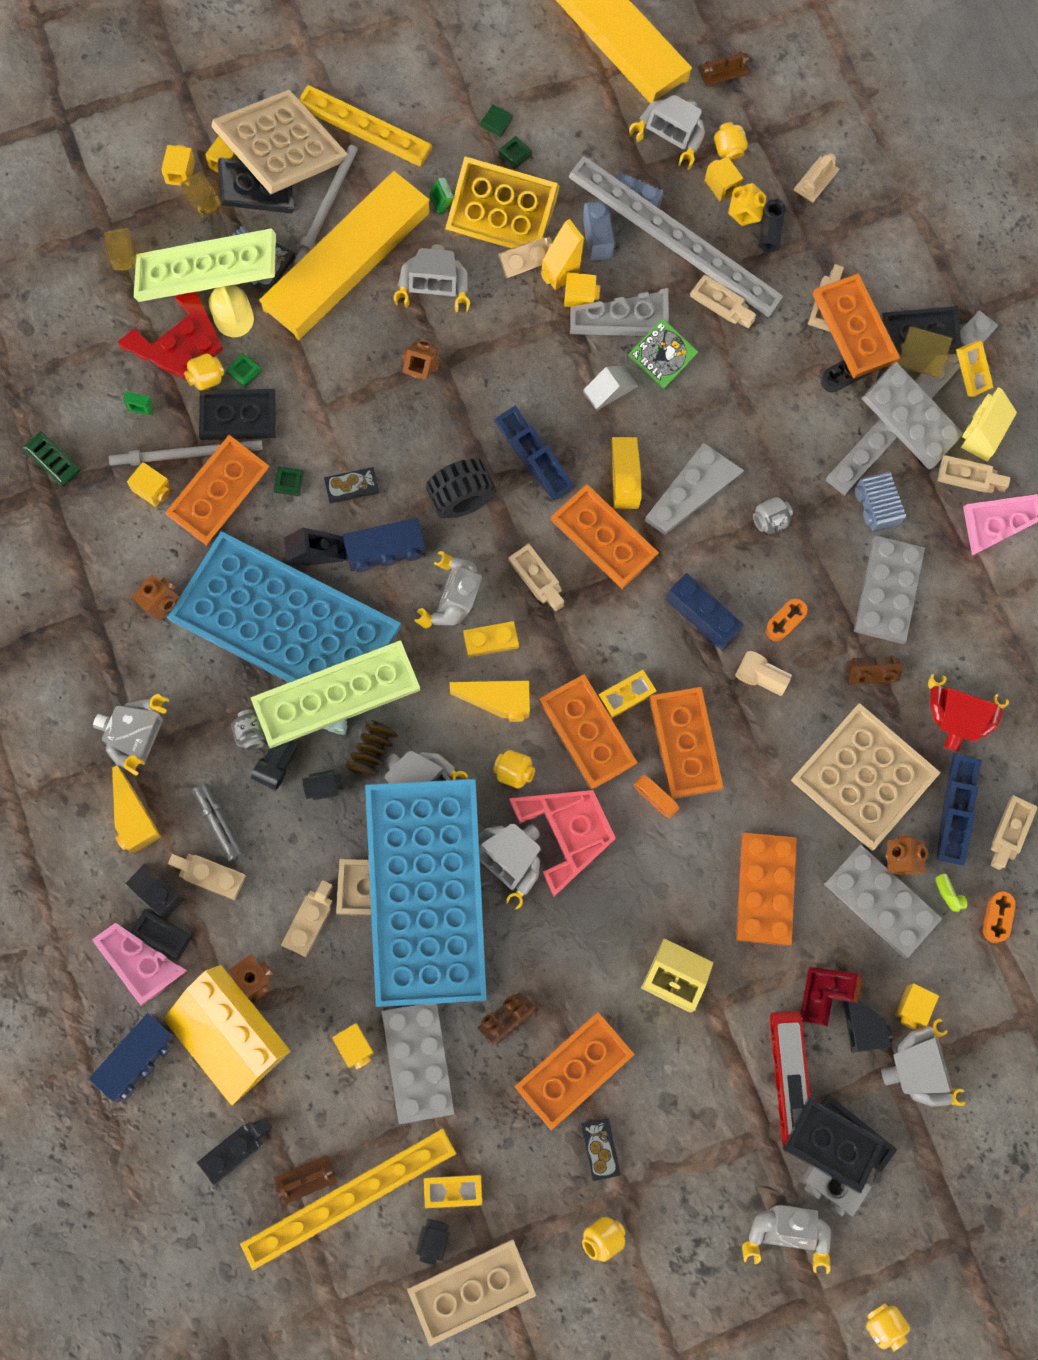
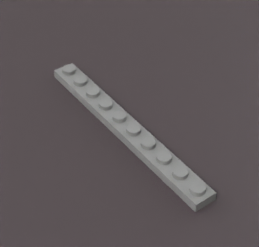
(675, 236)
(880, 435)

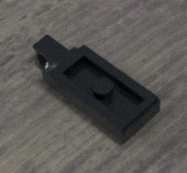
(233, 1151)

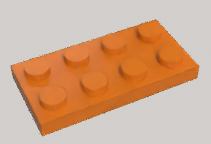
(856, 325)
(217, 490)
(604, 536)
(588, 732)
(686, 743)
(766, 889)
(574, 1071)

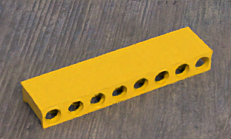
(631, 44)
(346, 255)

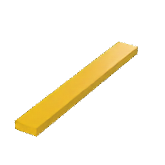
(347, 1199)

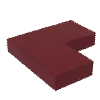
(822, 988)

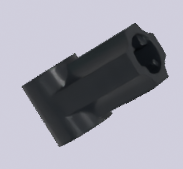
(772, 225)
(272, 768)

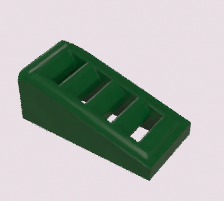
(39, 447)

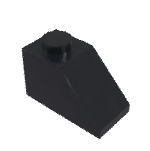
(314, 547)
(154, 891)
(866, 1028)

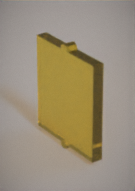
(924, 352)

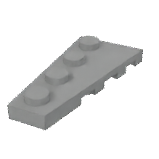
(622, 316)
(696, 484)

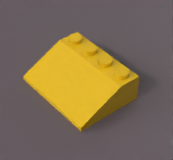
(501, 204)
(225, 1033)

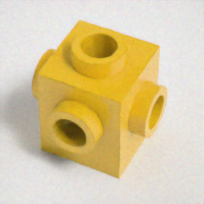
(747, 204)

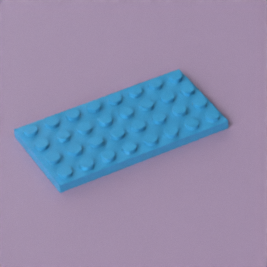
(276, 613)
(425, 892)

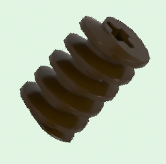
(371, 749)

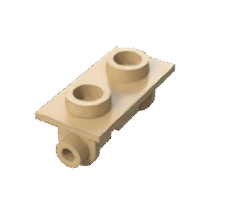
(817, 177)

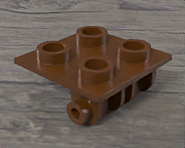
(514, 1010)

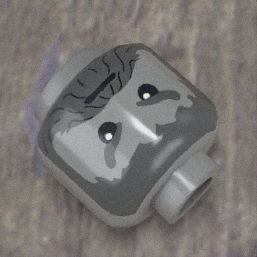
(772, 515)
(248, 730)

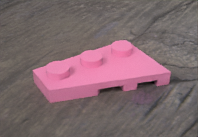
(998, 519)
(137, 964)

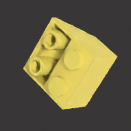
(989, 425)
(677, 976)

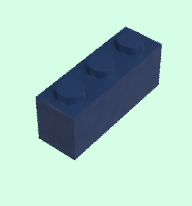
(384, 545)
(704, 611)
(133, 1058)

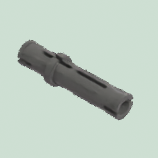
(204, 795)

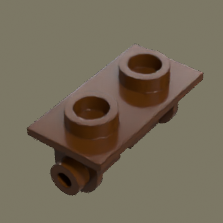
(724, 69)
(885, 670)
(305, 1180)

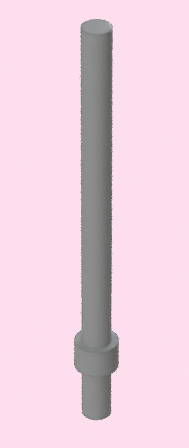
(308, 242)
(136, 457)

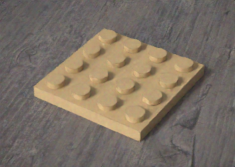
(279, 141)
(865, 777)

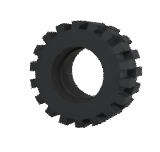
(460, 488)

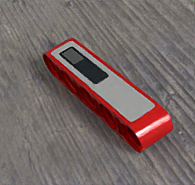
(789, 1067)

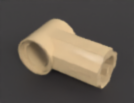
(756, 671)

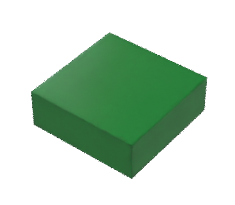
(441, 195)
(243, 370)
(138, 403)

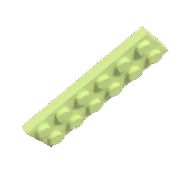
(205, 265)
(335, 694)

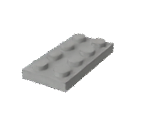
(912, 415)
(889, 590)
(883, 901)
(417, 1063)

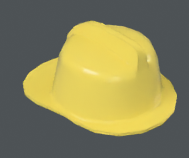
(231, 311)

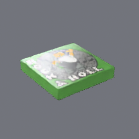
(663, 353)

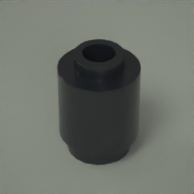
(322, 785)
(432, 1241)

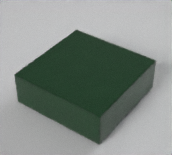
(496, 120)
(515, 152)
(288, 481)

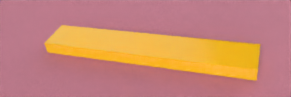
(365, 126)

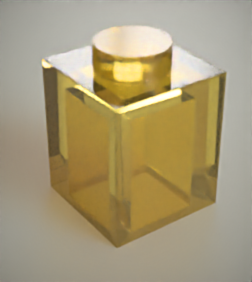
(200, 194)
(120, 249)

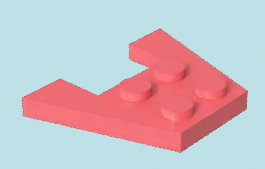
(577, 826)

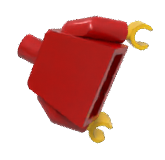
(963, 713)

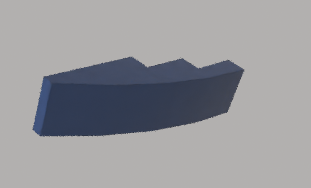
(533, 453)
(958, 809)

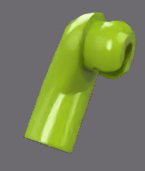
(947, 892)

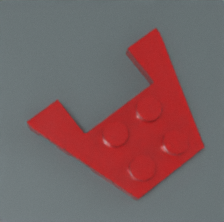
(180, 344)

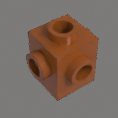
(420, 359)
(156, 596)
(906, 856)
(245, 969)

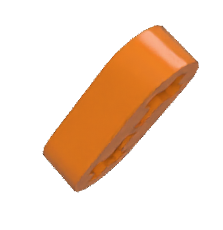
(782, 615)
(656, 796)
(1005, 918)

